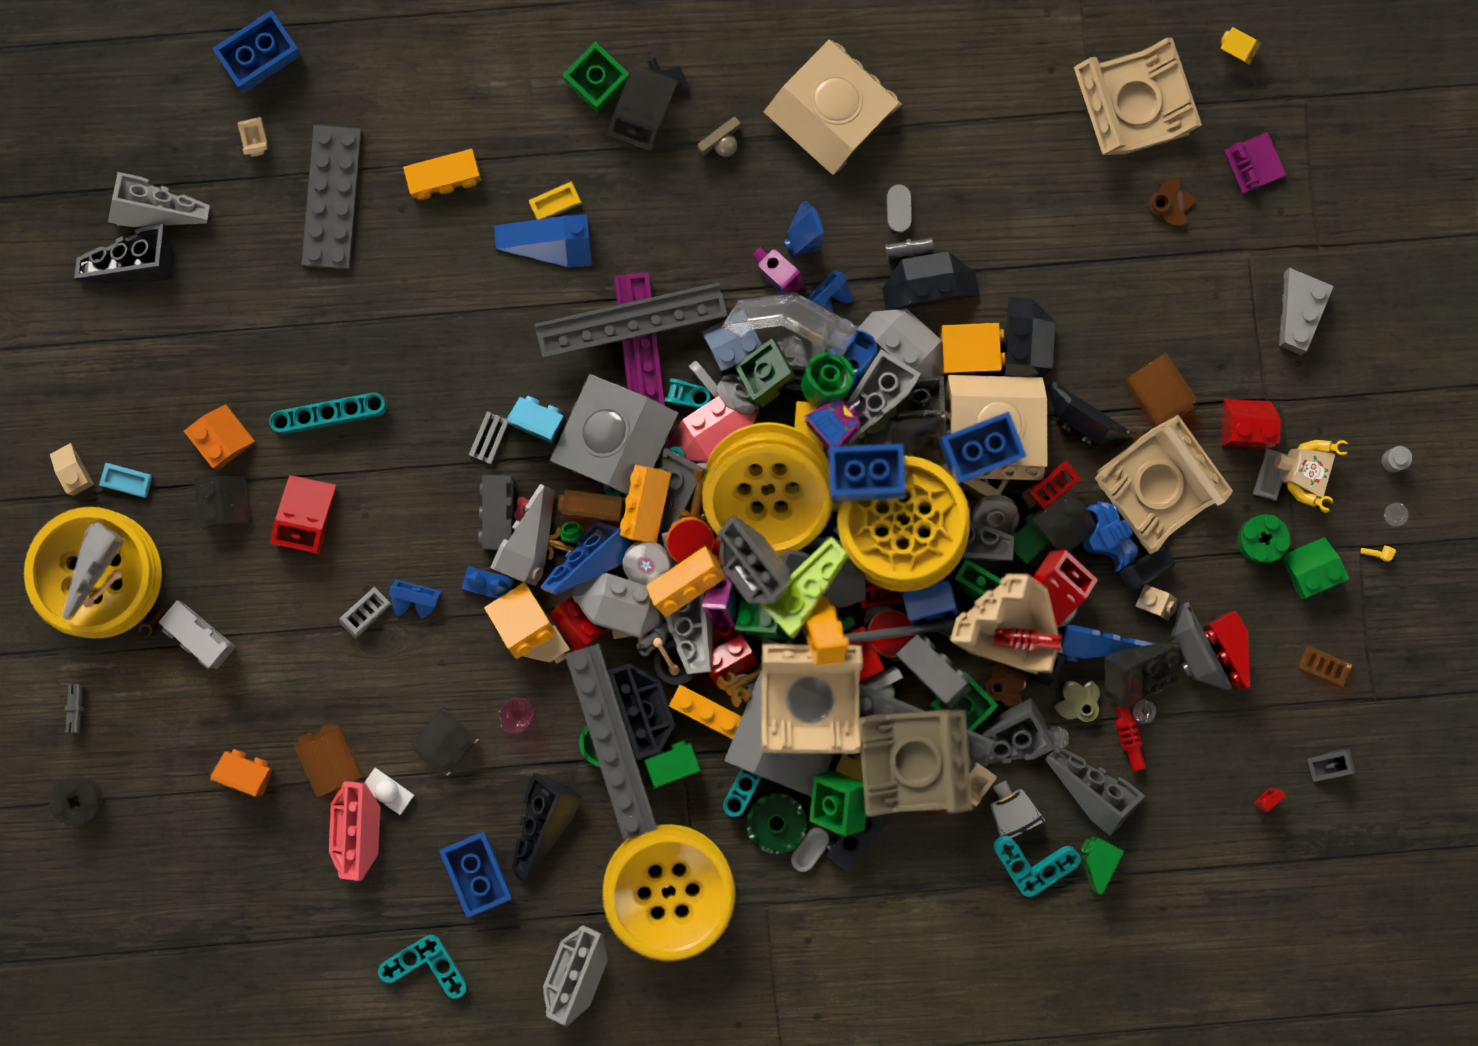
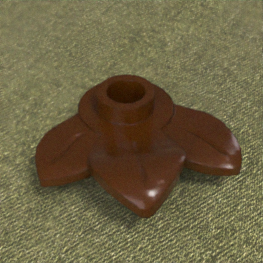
(1174, 202)
(1009, 683)

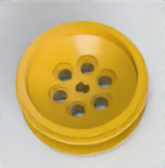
(766, 444)
(925, 559)
(50, 575)
(670, 935)

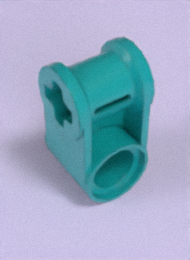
(685, 394)

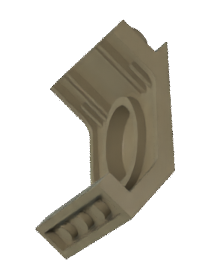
(915, 762)

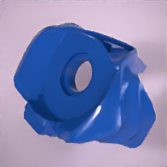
(863, 351)
(1110, 535)

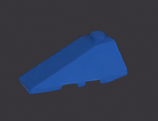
(805, 232)
(552, 240)
(596, 553)
(1089, 643)

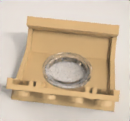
(808, 704)

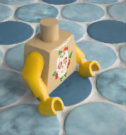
(1308, 471)

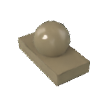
(721, 139)

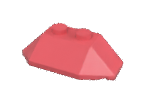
(707, 427)
(354, 830)

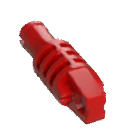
(1025, 639)
(1130, 737)

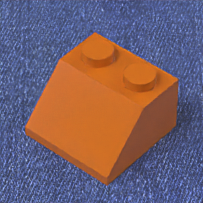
(219, 437)
(242, 772)

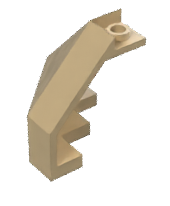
(1013, 604)

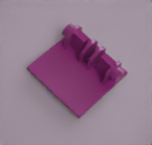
(1254, 162)

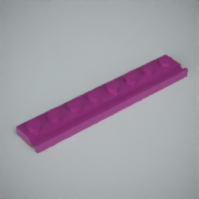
(640, 353)

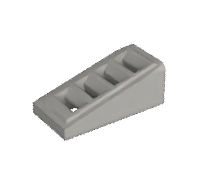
(370, 618)

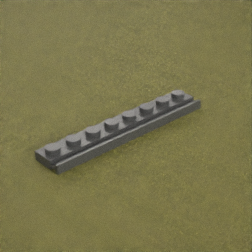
(630, 320)
(611, 741)

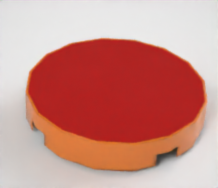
(688, 537)
(891, 646)

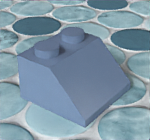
(727, 347)

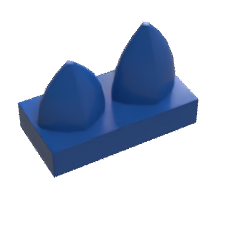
(833, 286)
(486, 583)
(405, 593)

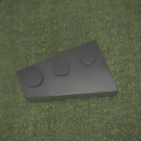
(496, 510)
(934, 670)

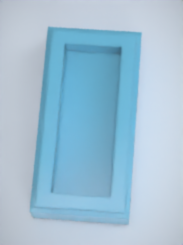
(125, 480)

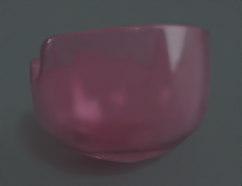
(517, 715)

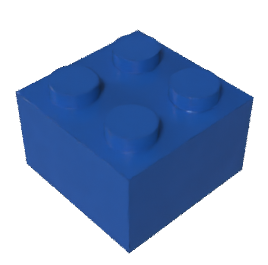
(932, 603)

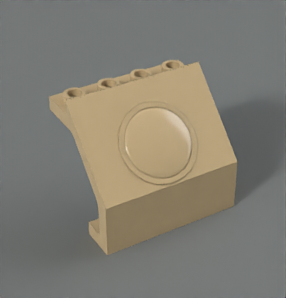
(1138, 99)
(831, 106)
(984, 397)
(1162, 482)

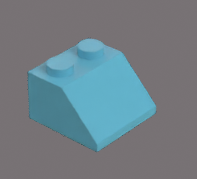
(535, 419)

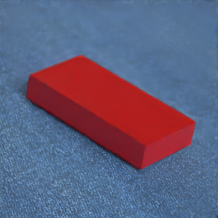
(1269, 799)

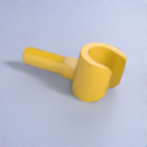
(1386, 555)

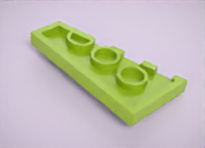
(807, 587)

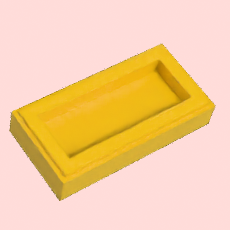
(555, 201)

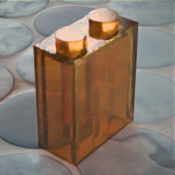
(1161, 390)
(591, 506)
(327, 759)

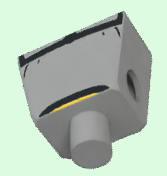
(1013, 811)

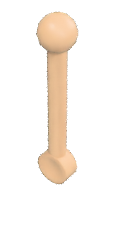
(88, 603)
(674, 670)

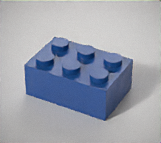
(257, 51)
(982, 447)
(867, 472)
(476, 874)

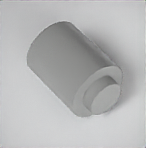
(1397, 459)

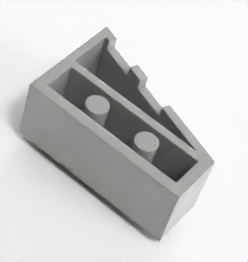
(1302, 309)
(196, 635)

